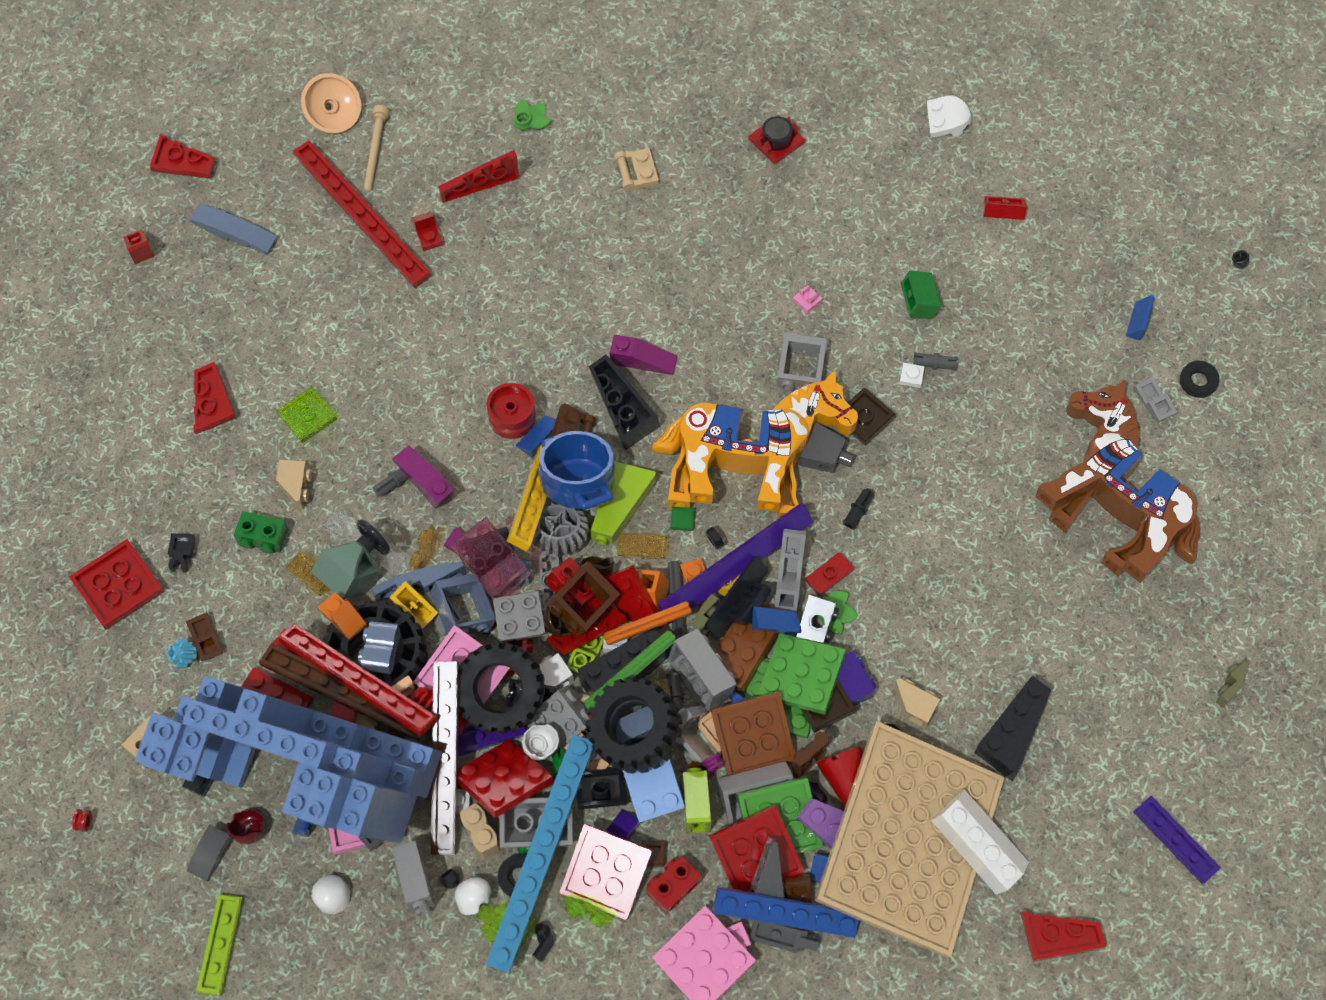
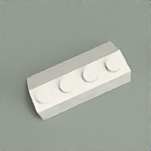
(981, 842)

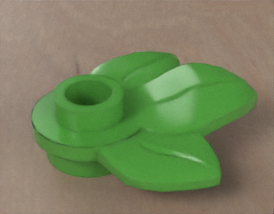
(532, 115)
(845, 615)

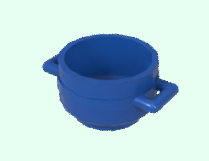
(577, 469)

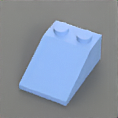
(654, 791)

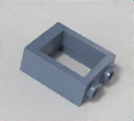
(458, 586)

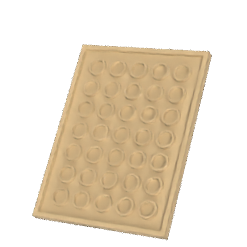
(888, 854)

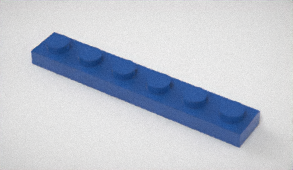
(783, 912)

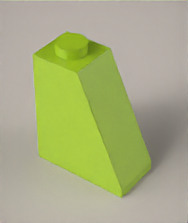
(696, 801)

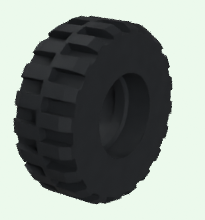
(411, 649)

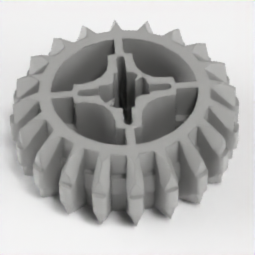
(560, 530)

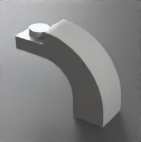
(790, 570)

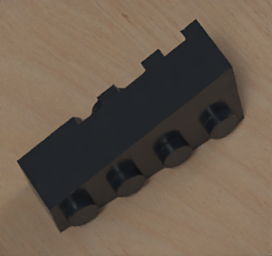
(625, 406)
(603, 668)
(1012, 732)

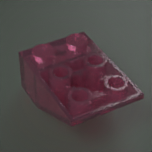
(491, 559)

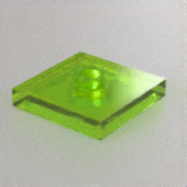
(306, 414)

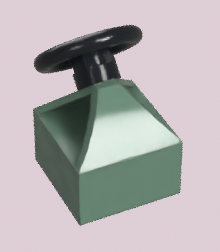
(349, 567)

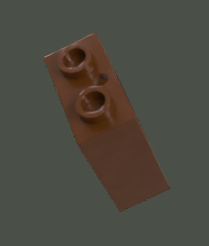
(597, 584)

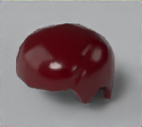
(240, 820)

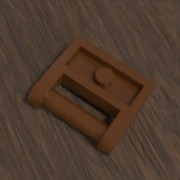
(570, 418)
(806, 758)

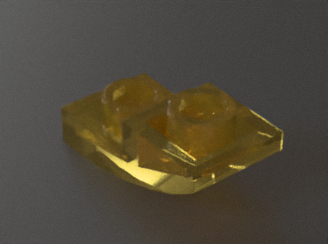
(426, 544)
(642, 545)
(301, 568)

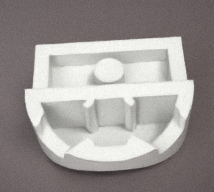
(948, 116)

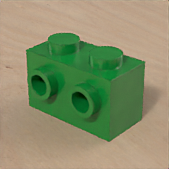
(920, 294)
(260, 532)

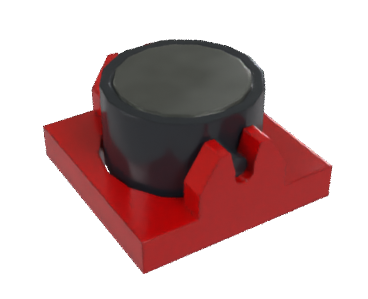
(775, 137)

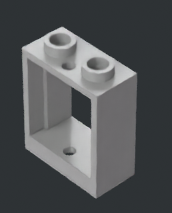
(802, 344)
(413, 878)

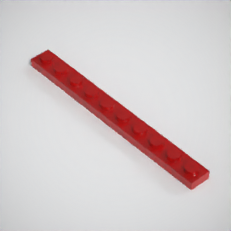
(362, 214)

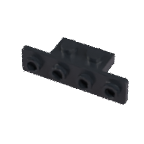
(740, 599)

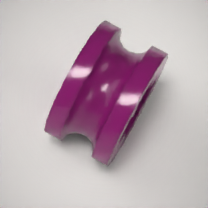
(713, 763)

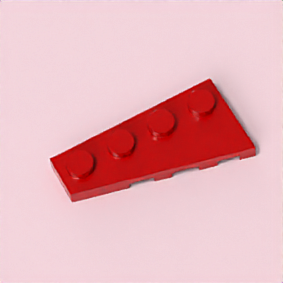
(491, 174)

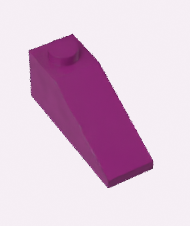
(640, 355)
(423, 476)

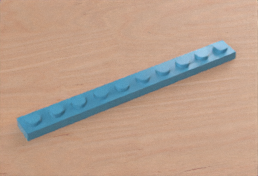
(540, 855)

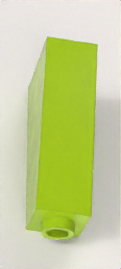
(629, 490)

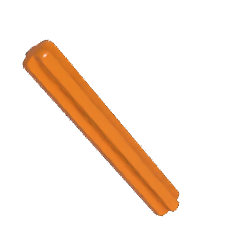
(647, 623)

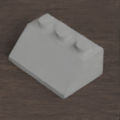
(701, 670)
(749, 780)
(521, 822)

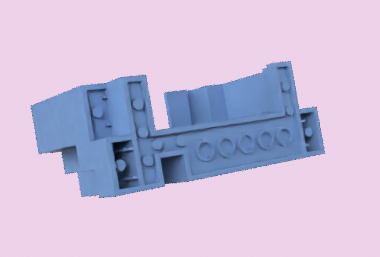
(344, 771)

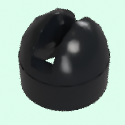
(1240, 256)
(449, 877)

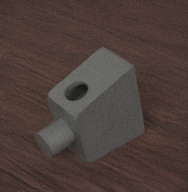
(824, 450)

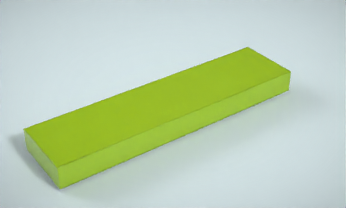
(219, 945)

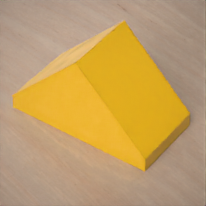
(414, 603)

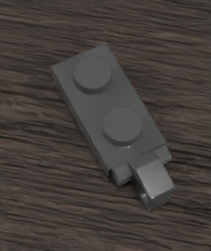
(784, 937)

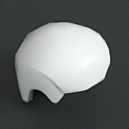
(540, 741)
(331, 894)
(471, 894)

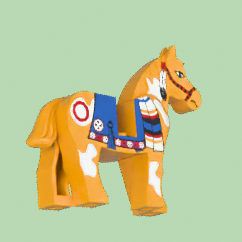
(710, 438)

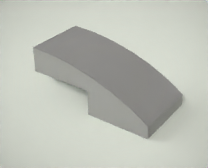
(1157, 404)

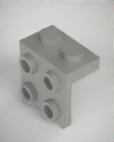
(519, 616)
(564, 714)
(690, 740)

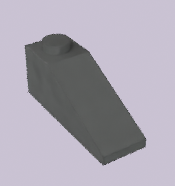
(768, 873)

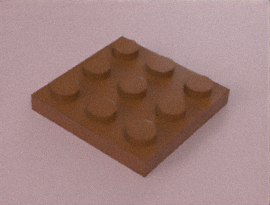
(753, 733)

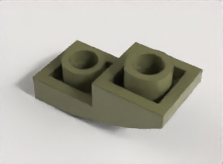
(704, 613)
(1234, 681)

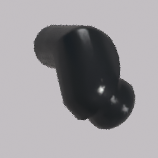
(817, 792)
(545, 941)

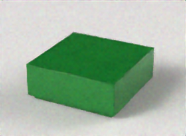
(682, 518)

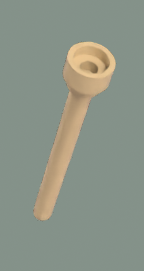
(380, 115)

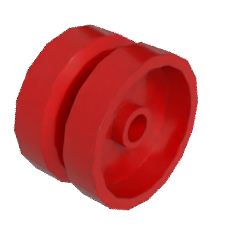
(511, 410)

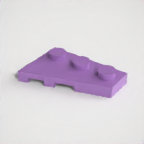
(821, 820)

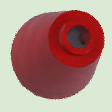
(841, 771)

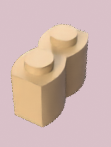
(481, 833)

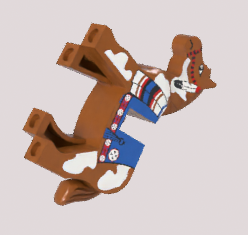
(1159, 512)

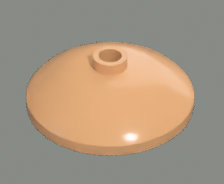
(336, 92)

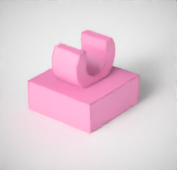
(807, 299)

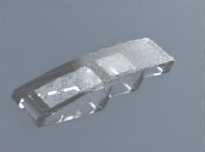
(346, 530)

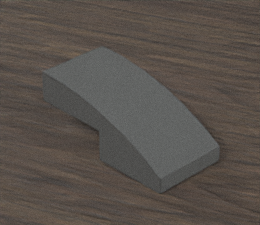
(208, 853)

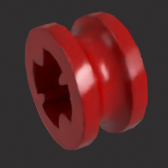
(81, 820)

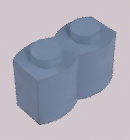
(380, 647)

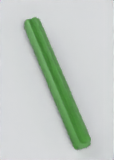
(636, 664)

